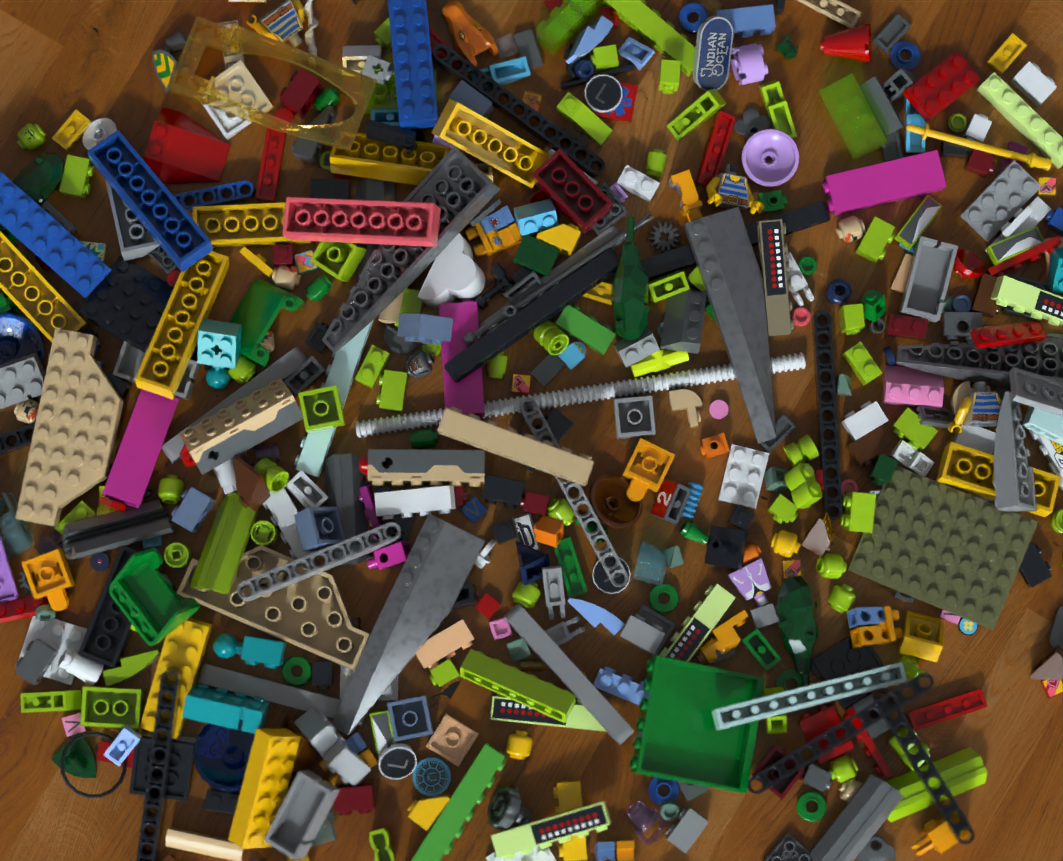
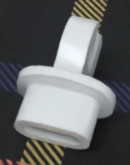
(482, 557)

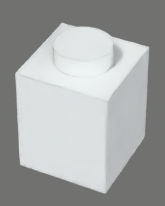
(978, 128)

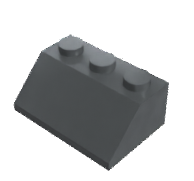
(683, 321)

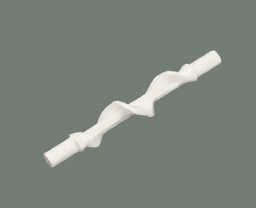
(312, 23)

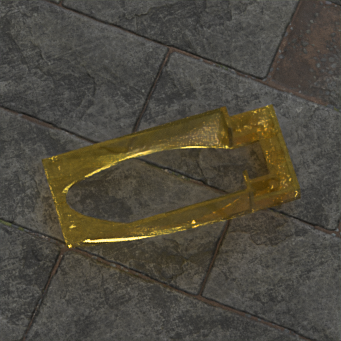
(244, 41)

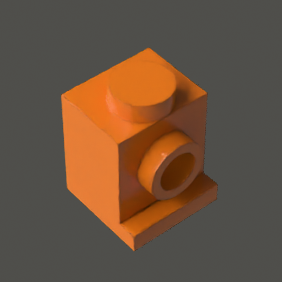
(722, 446)

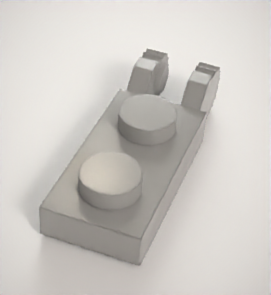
(554, 589)
(560, 633)

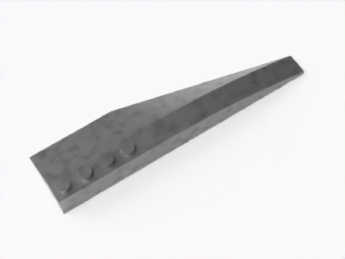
(461, 193)
(738, 304)
(986, 364)
(411, 613)

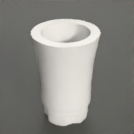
(226, 476)
(81, 666)

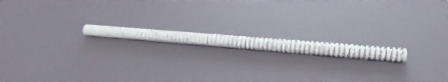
(578, 395)

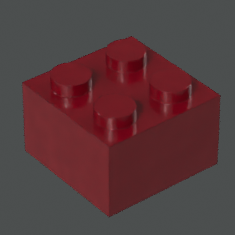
(301, 93)
(772, 756)
(355, 798)

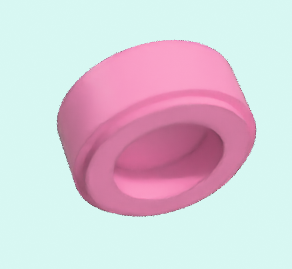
(718, 409)

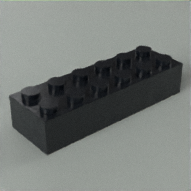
(109, 626)

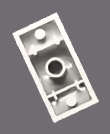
(453, 275)

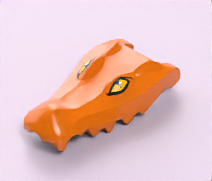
(467, 34)

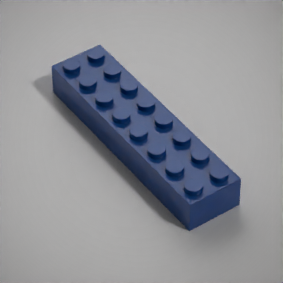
(413, 63)
(150, 200)
(49, 239)

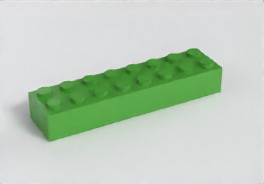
(461, 805)

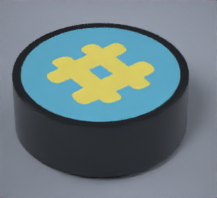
(967, 627)

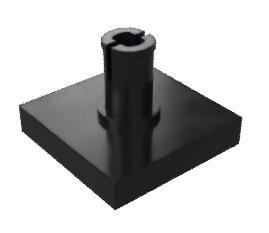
(726, 547)

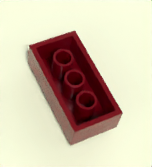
(572, 191)

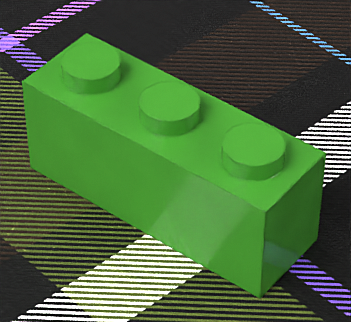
(586, 329)

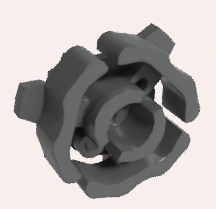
(507, 809)

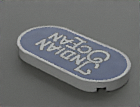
(713, 53)

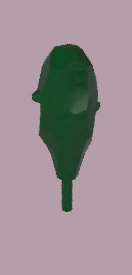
(40, 177)
(630, 290)
(798, 623)

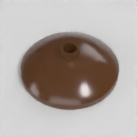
(612, 490)

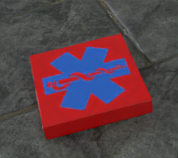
(625, 109)

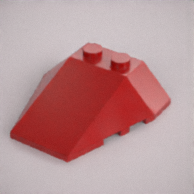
(184, 150)

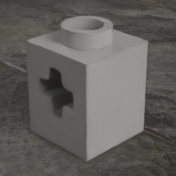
(372, 64)
(764, 615)

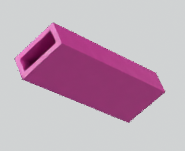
(884, 183)
(468, 393)
(140, 448)

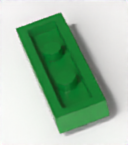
(570, 568)

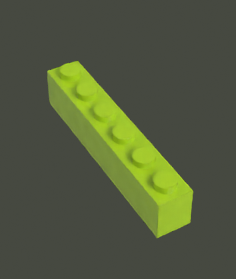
(656, 31)
(517, 685)

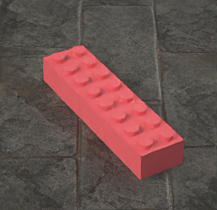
(361, 221)

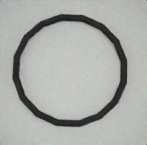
(66, 779)

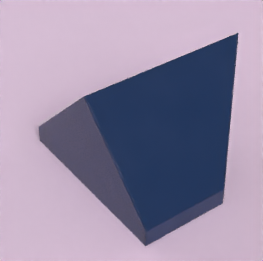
(531, 563)

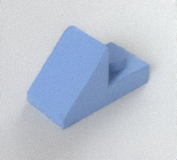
(636, 52)
(122, 745)

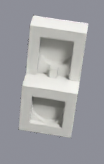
(912, 458)

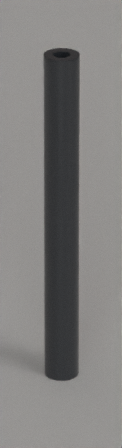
(611, 72)

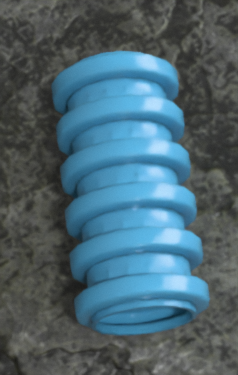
(692, 500)

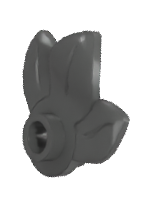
(751, 122)
(880, 853)

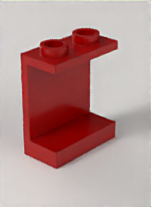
(820, 722)

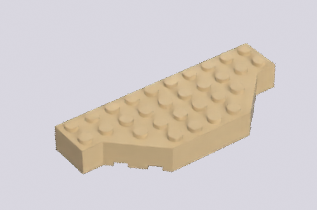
(71, 431)
(302, 614)

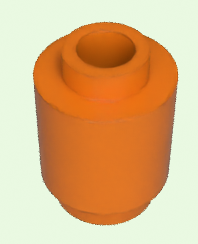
(751, 553)

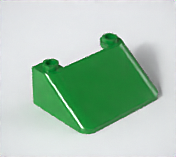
(257, 315)
(149, 598)

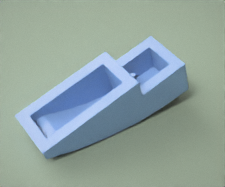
(589, 38)
(596, 615)

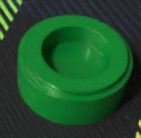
(807, 265)

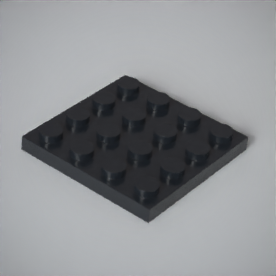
(128, 303)

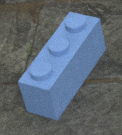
(750, 20)

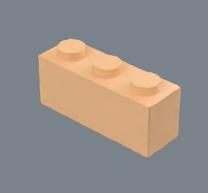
(445, 644)

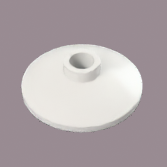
(98, 131)

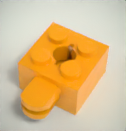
(646, 469)
(50, 577)
(938, 835)

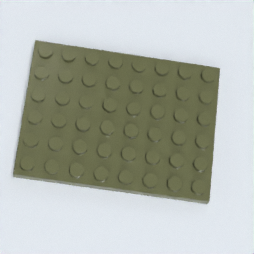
(943, 547)

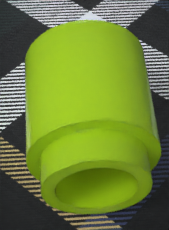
(655, 163)
(497, 366)

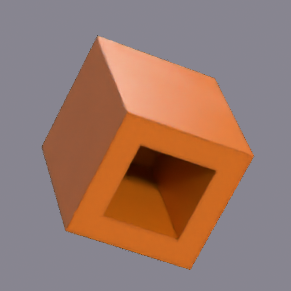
(549, 531)

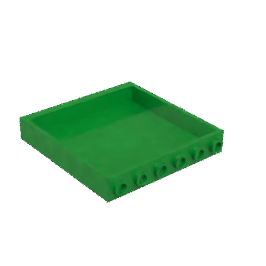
(678, 729)

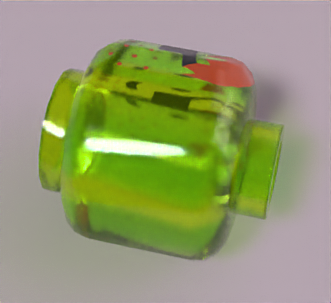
(912, 666)

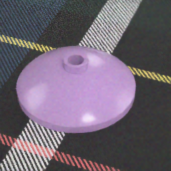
(776, 146)

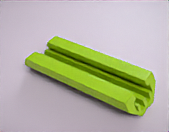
(224, 546)
(958, 770)

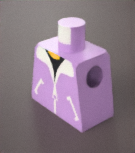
(752, 582)

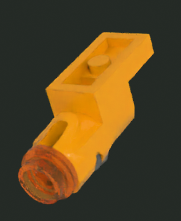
(724, 642)

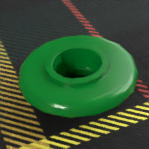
(673, 598)
(287, 673)
(788, 674)
(820, 810)

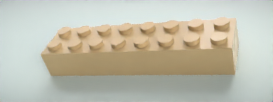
(515, 447)

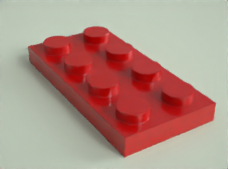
(942, 86)

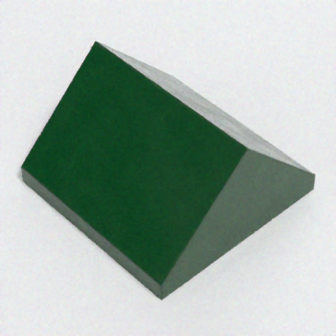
(536, 255)

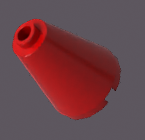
(849, 43)

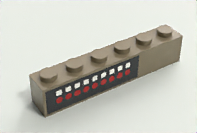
(774, 270)

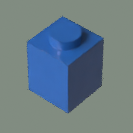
(1055, 220)

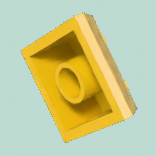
(562, 237)
(922, 636)
(427, 809)

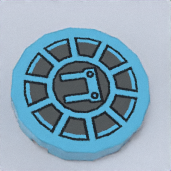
(431, 776)

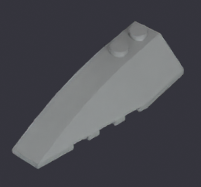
(132, 235)
(1012, 476)

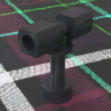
(502, 284)

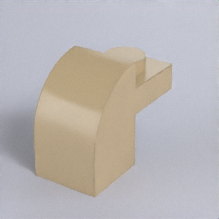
(959, 394)
(686, 400)

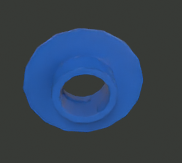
(686, 11)
(907, 46)
(653, 790)

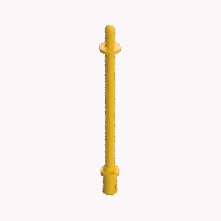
(1030, 160)

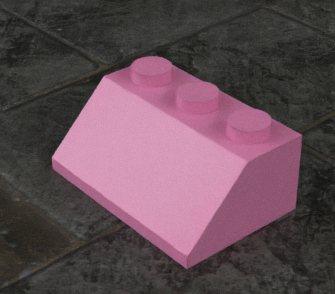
(912, 387)

